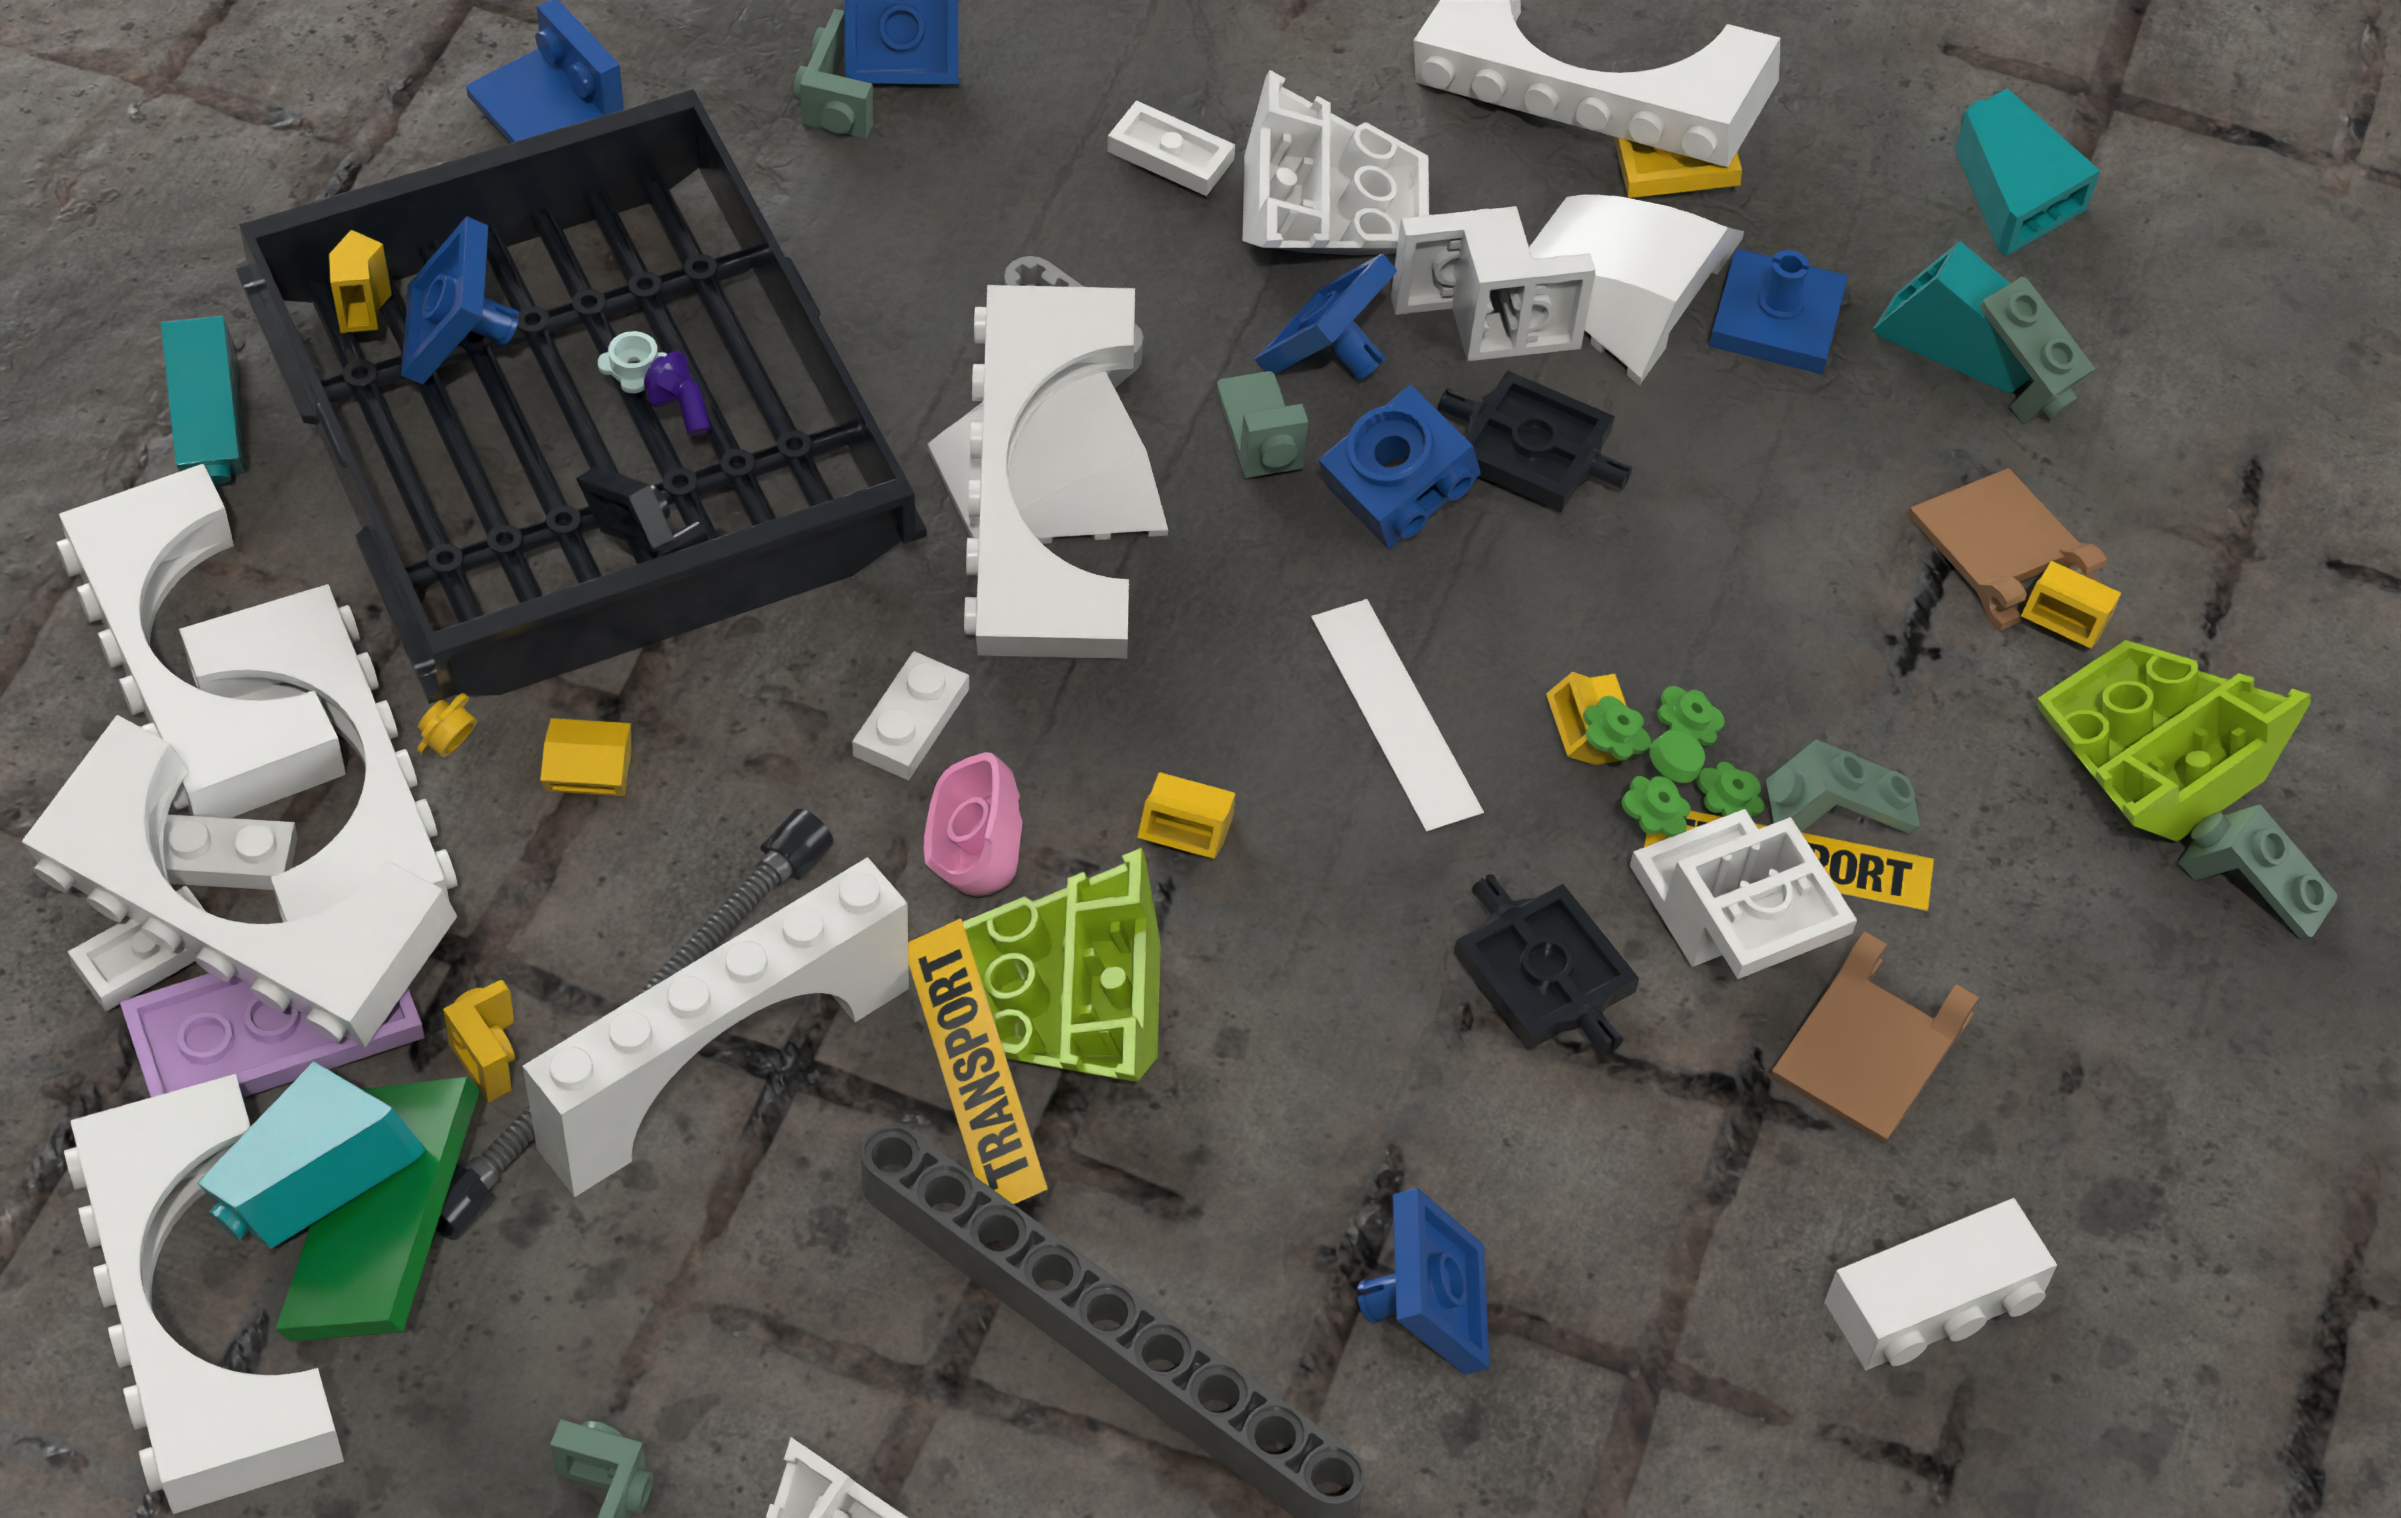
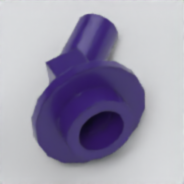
(670, 381)

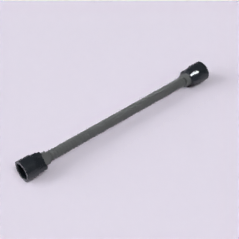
(788, 853)

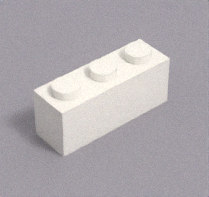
(1941, 1285)

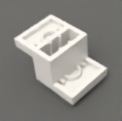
(1488, 278)
(1743, 893)

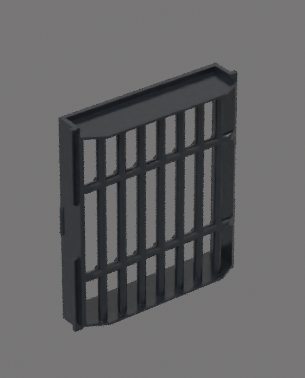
(536, 192)

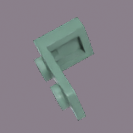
(830, 99)
(2041, 348)
(1263, 429)
(1831, 777)
(2268, 860)
(605, 1460)

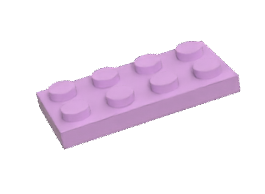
(221, 1029)

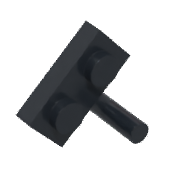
(635, 514)

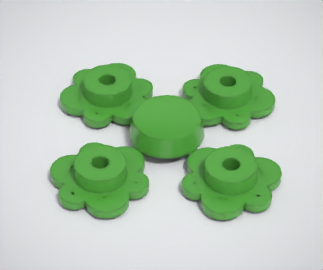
(1676, 756)

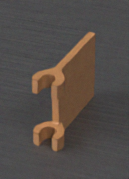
(2000, 537)
(1867, 1049)

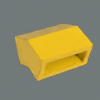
(358, 282)
(2071, 604)
(1568, 703)
(586, 757)
(1187, 815)

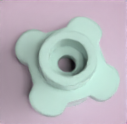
(629, 359)

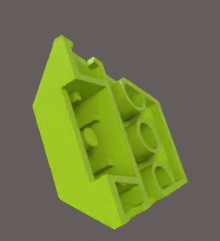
(2169, 736)
(1076, 973)

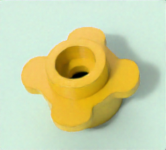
(446, 726)

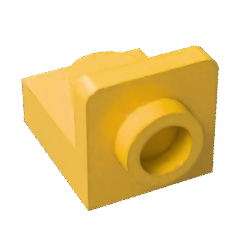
(478, 1038)

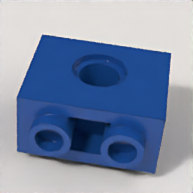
(1401, 498)

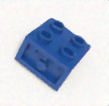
(553, 86)

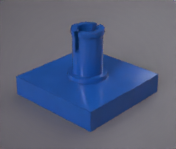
(902, 41)
(449, 302)
(1779, 309)
(1329, 322)
(1435, 1283)

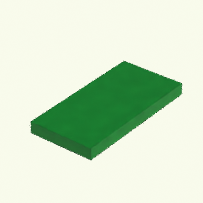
(370, 1252)

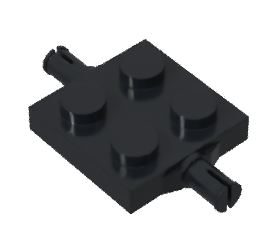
(1536, 439)
(1546, 966)

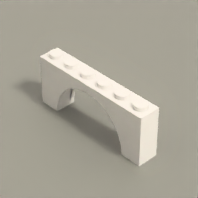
(1686, 108)
(130, 558)
(1025, 593)
(305, 647)
(332, 966)
(602, 1080)
(206, 1424)

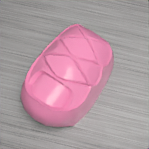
(974, 826)

